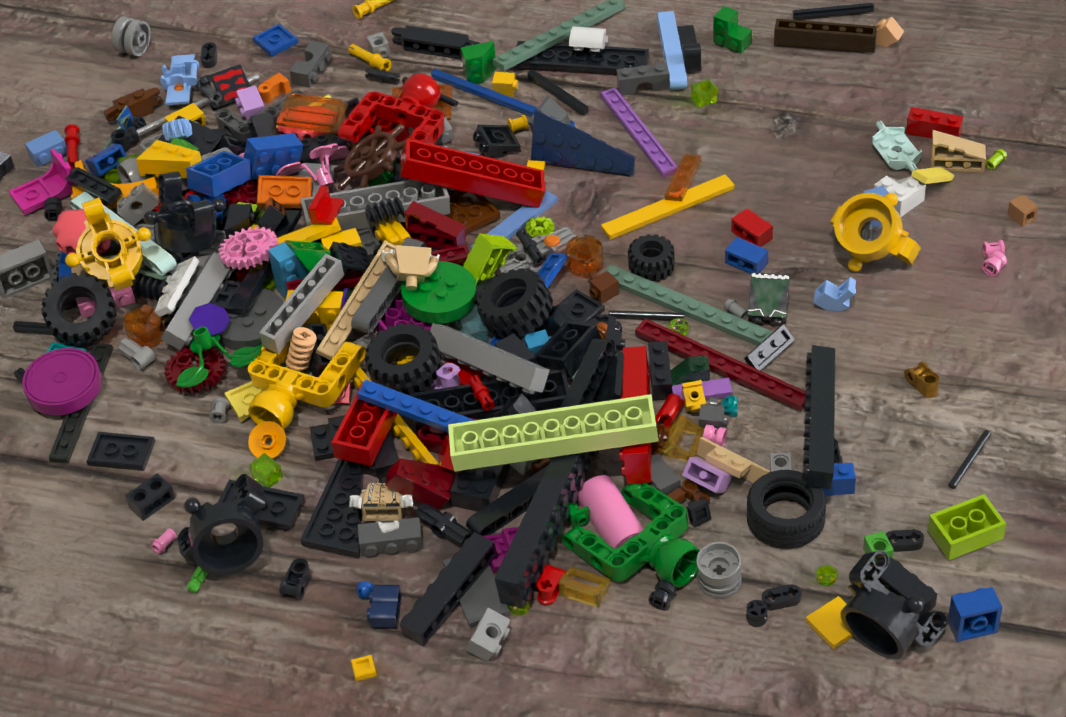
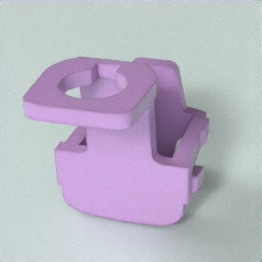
(445, 377)

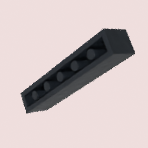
(448, 589)

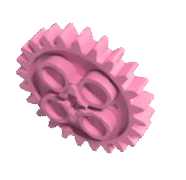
(247, 247)

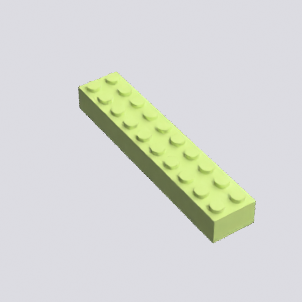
(552, 433)

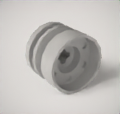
(719, 570)

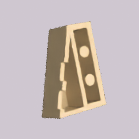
(956, 153)

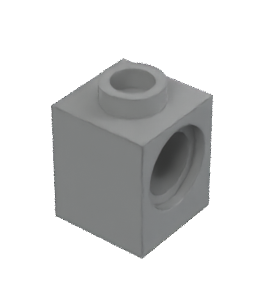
(378, 44)
(780, 461)

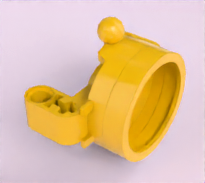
(868, 207)
(99, 227)

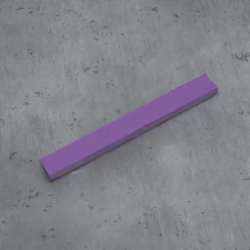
(639, 132)

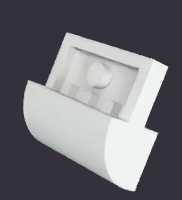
(588, 37)

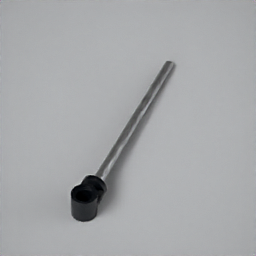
(132, 135)

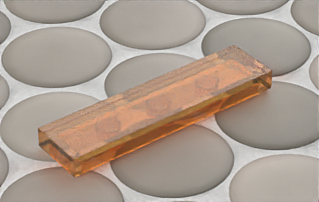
(682, 177)

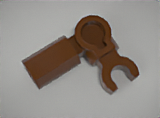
(688, 490)

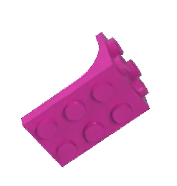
(51, 184)

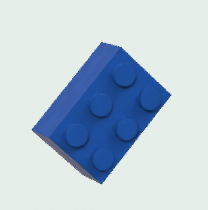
(272, 153)
(218, 173)

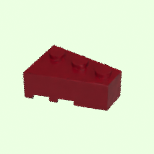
(433, 227)
(422, 480)

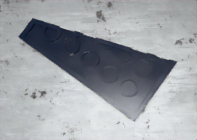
(571, 147)

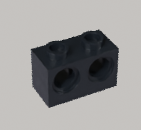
(150, 496)

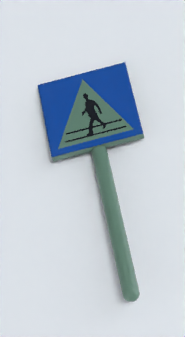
(123, 120)

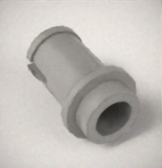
(735, 309)

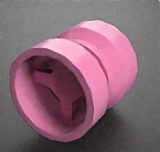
(994, 263)
(715, 435)

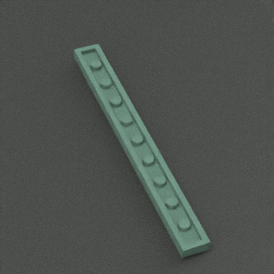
(557, 34)
(690, 307)

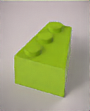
(487, 256)

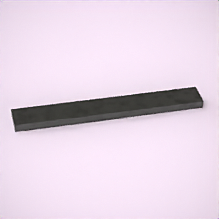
(74, 422)

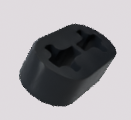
(212, 55)
(904, 540)
(781, 597)

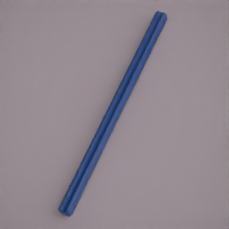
(485, 92)

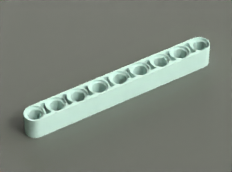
(153, 255)

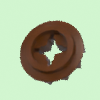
(662, 432)

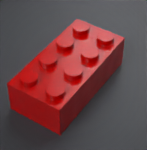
(362, 432)

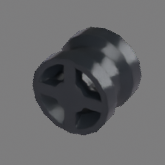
(761, 609)

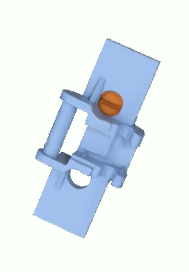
(179, 79)

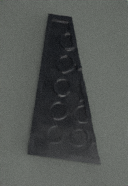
(333, 522)

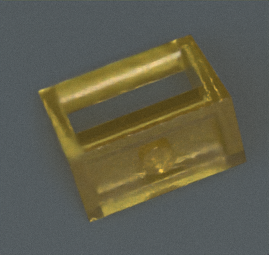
(681, 424)
(581, 591)

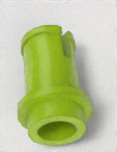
(998, 157)

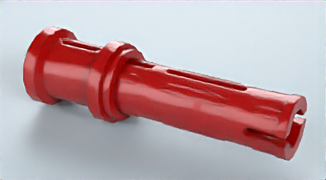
(72, 141)

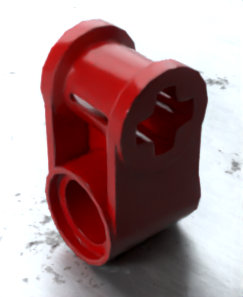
(549, 584)

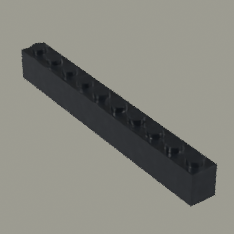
(819, 417)

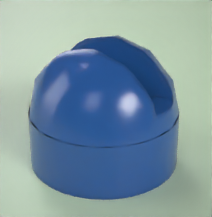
(364, 588)

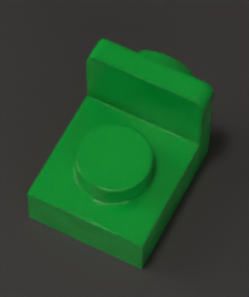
(578, 516)

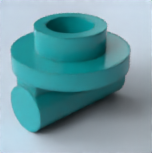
(731, 405)

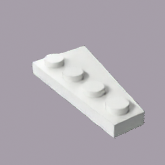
(176, 284)

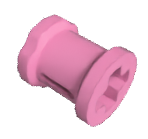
(988, 248)

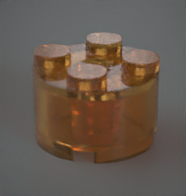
(584, 255)
(144, 326)

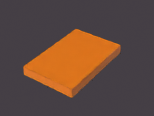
(283, 189)

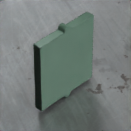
(151, 273)

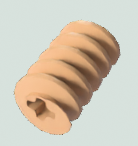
(301, 348)

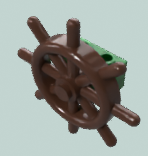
(374, 159)

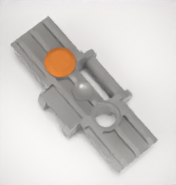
(547, 244)

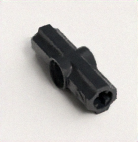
(442, 524)

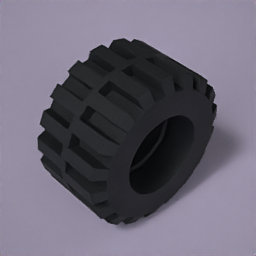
(651, 257)

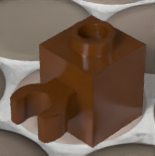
(602, 286)

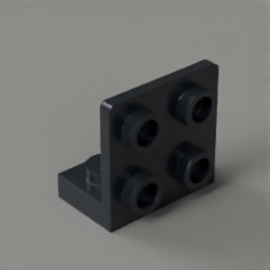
(350, 256)

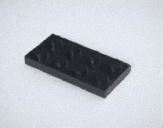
(279, 508)

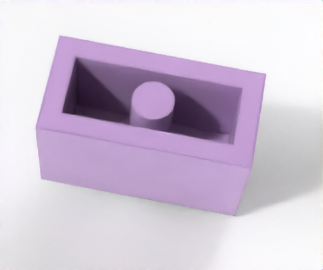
(249, 101)
(707, 475)

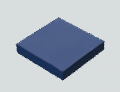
(275, 40)

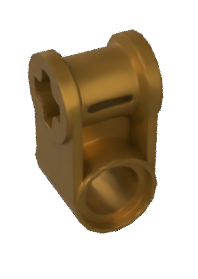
(923, 379)

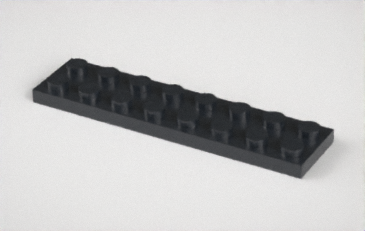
(606, 61)

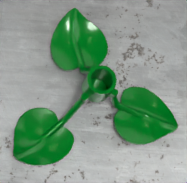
(202, 341)

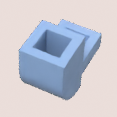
(833, 297)

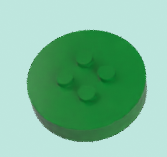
(442, 296)

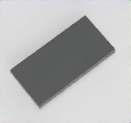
(481, 596)

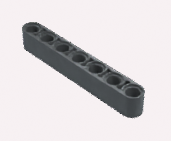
(380, 297)

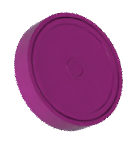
(62, 381)

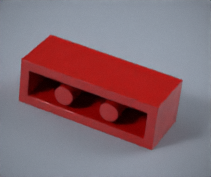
(923, 122)

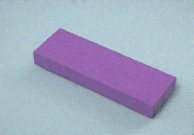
(712, 388)

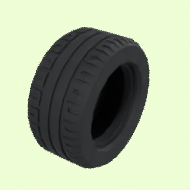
(779, 531)

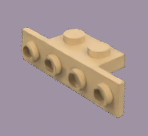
(729, 461)

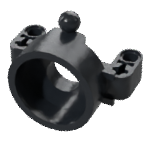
(183, 223)
(229, 552)
(881, 617)

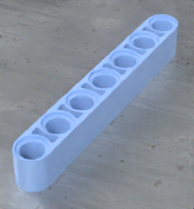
(672, 49)

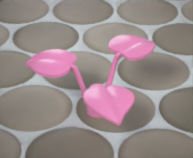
(326, 154)

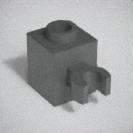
(712, 415)

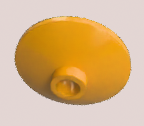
(261, 434)

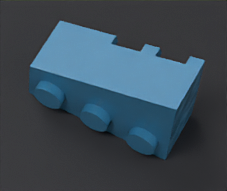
(285, 267)

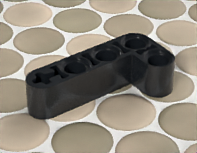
(690, 48)

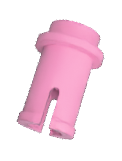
(159, 545)

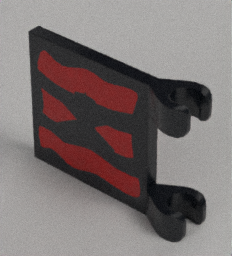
(226, 83)

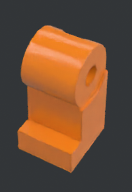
(273, 87)

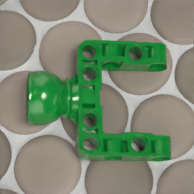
(657, 543)

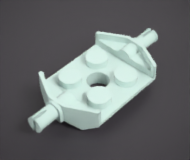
(893, 139)

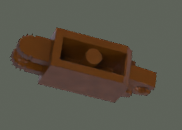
(139, 103)

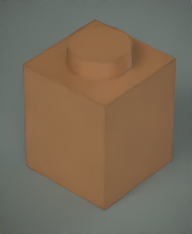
(1022, 210)

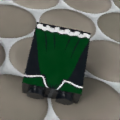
(768, 298)

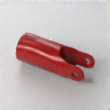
(669, 410)

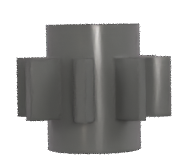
(868, 233)

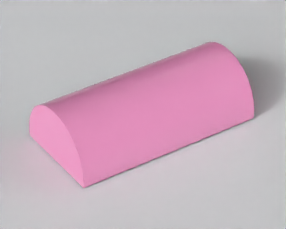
(609, 511)

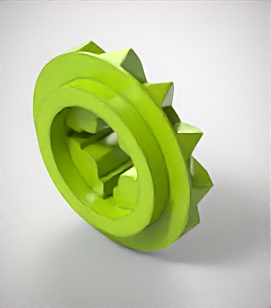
(533, 230)

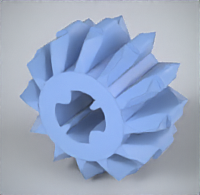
(177, 129)

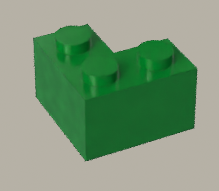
(728, 32)

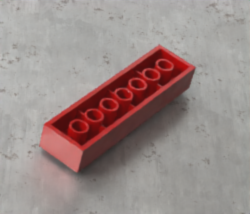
(472, 173)
(636, 383)

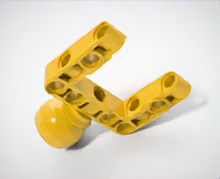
(287, 386)

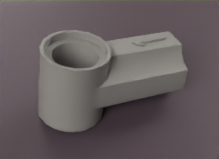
(138, 355)

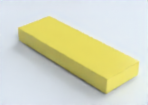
(932, 175)

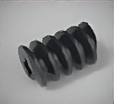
(384, 211)
(148, 286)

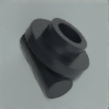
(138, 122)

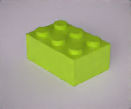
(966, 527)

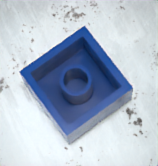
(974, 614)

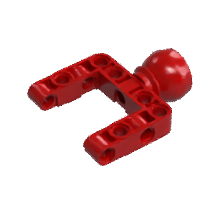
(412, 108)

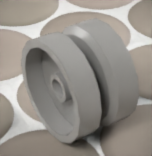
(131, 36)

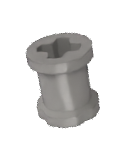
(219, 409)

